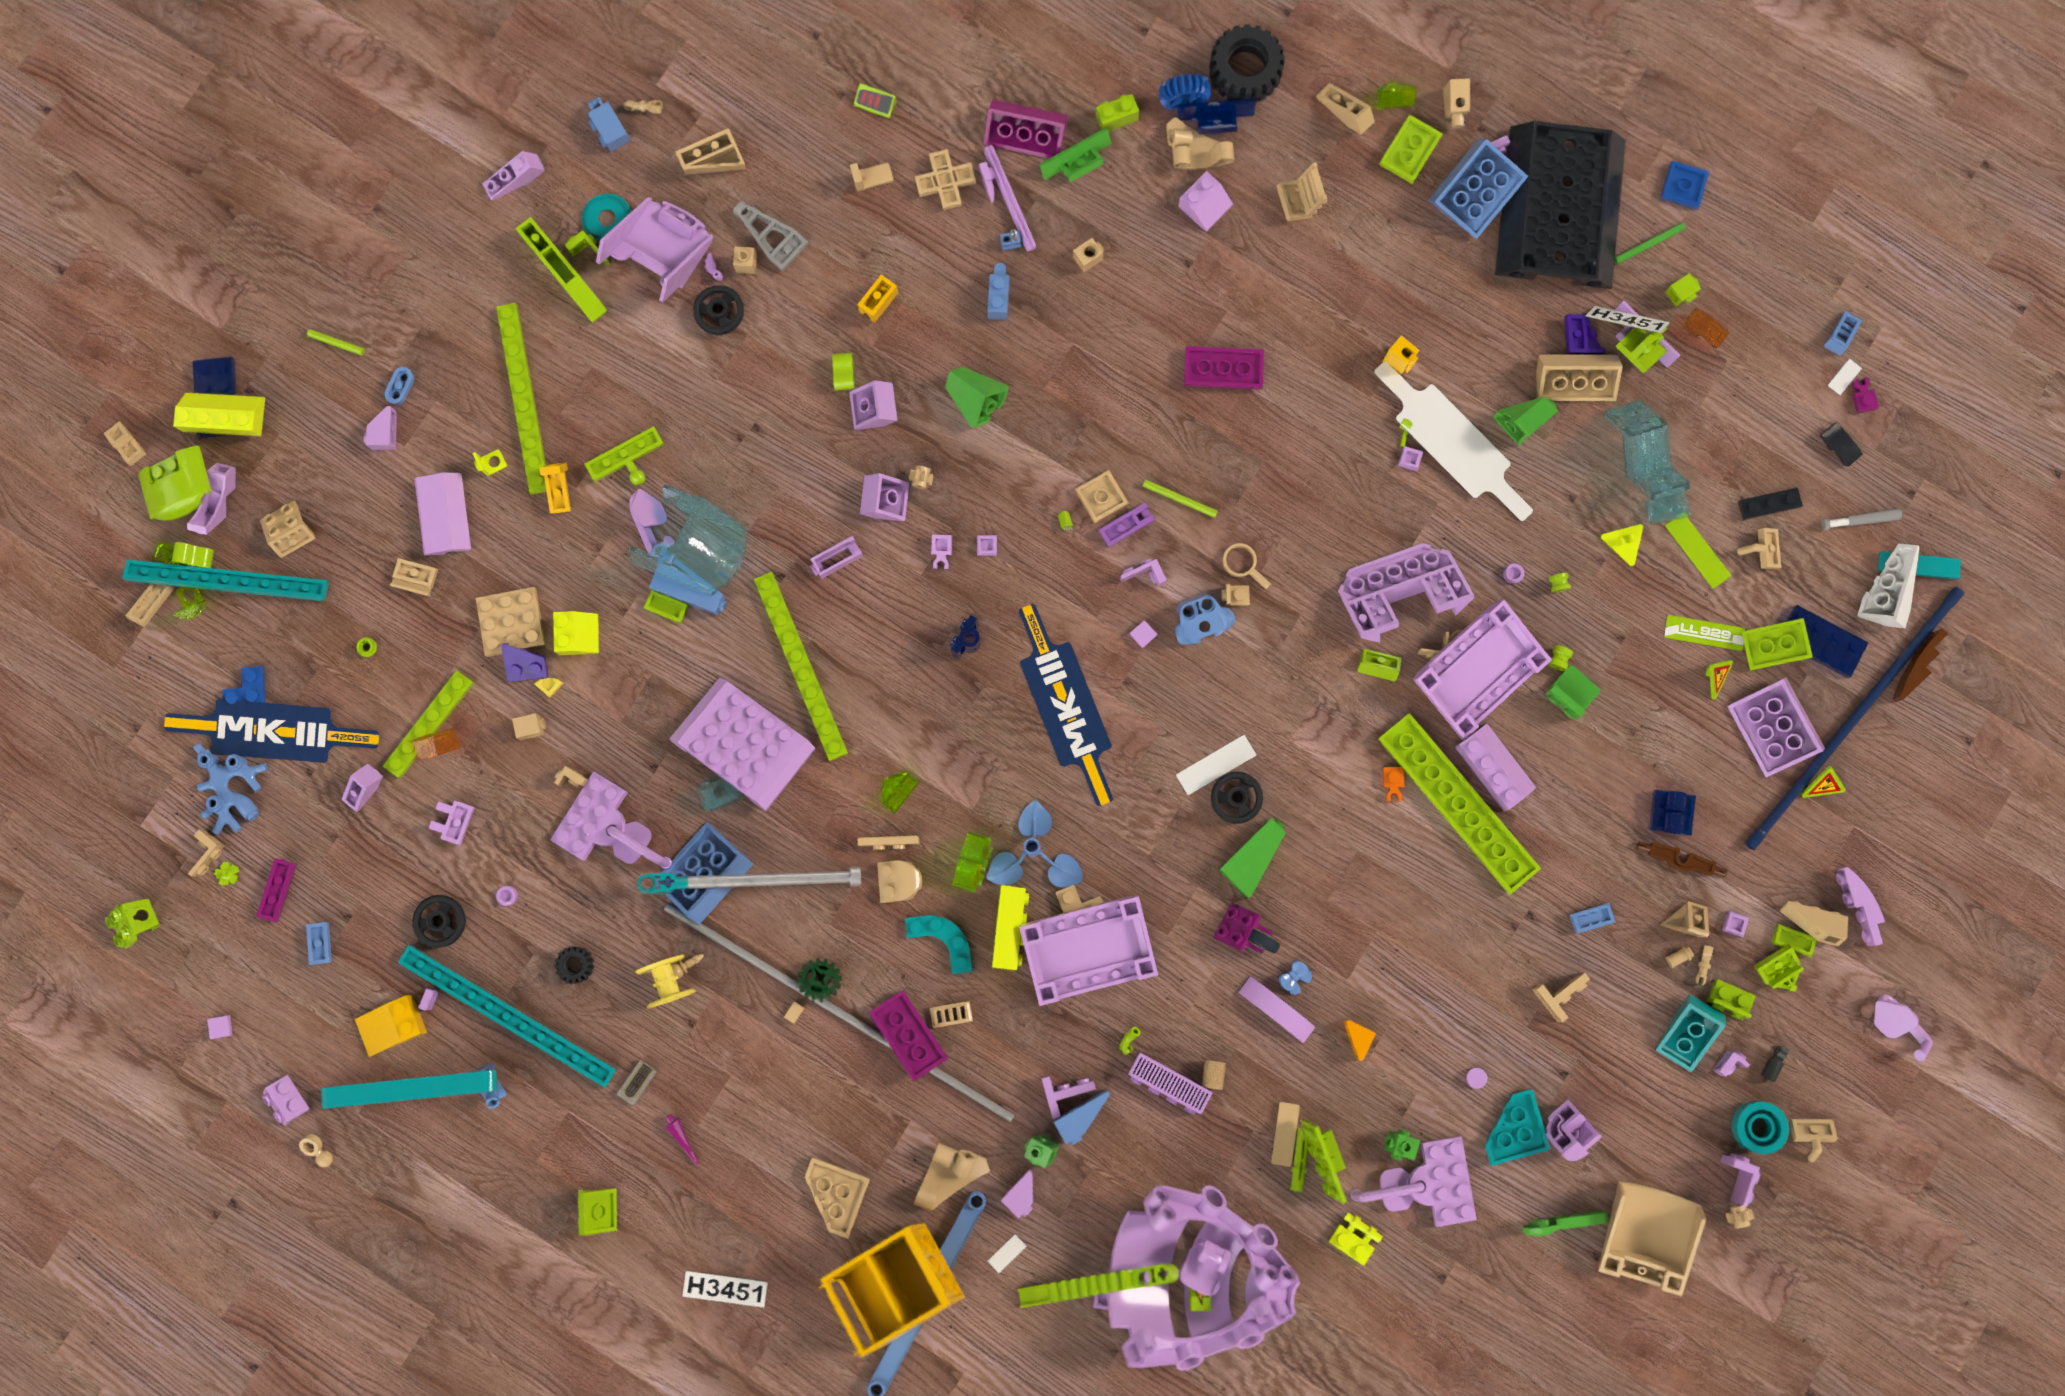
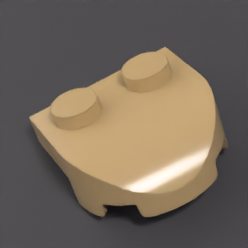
(898, 881)

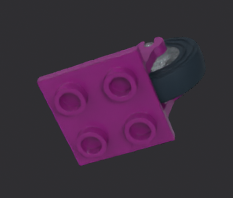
(1238, 928)

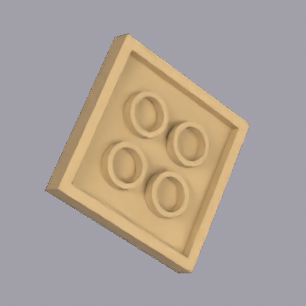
(510, 619)

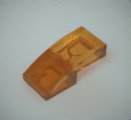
(1707, 327)
(436, 744)

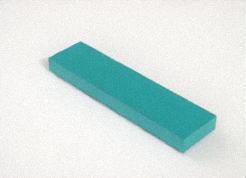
(1929, 566)

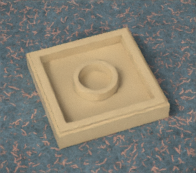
(1101, 496)

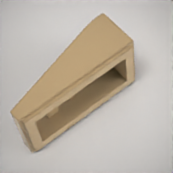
(968, 1012)

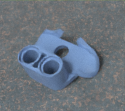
(1218, 617)

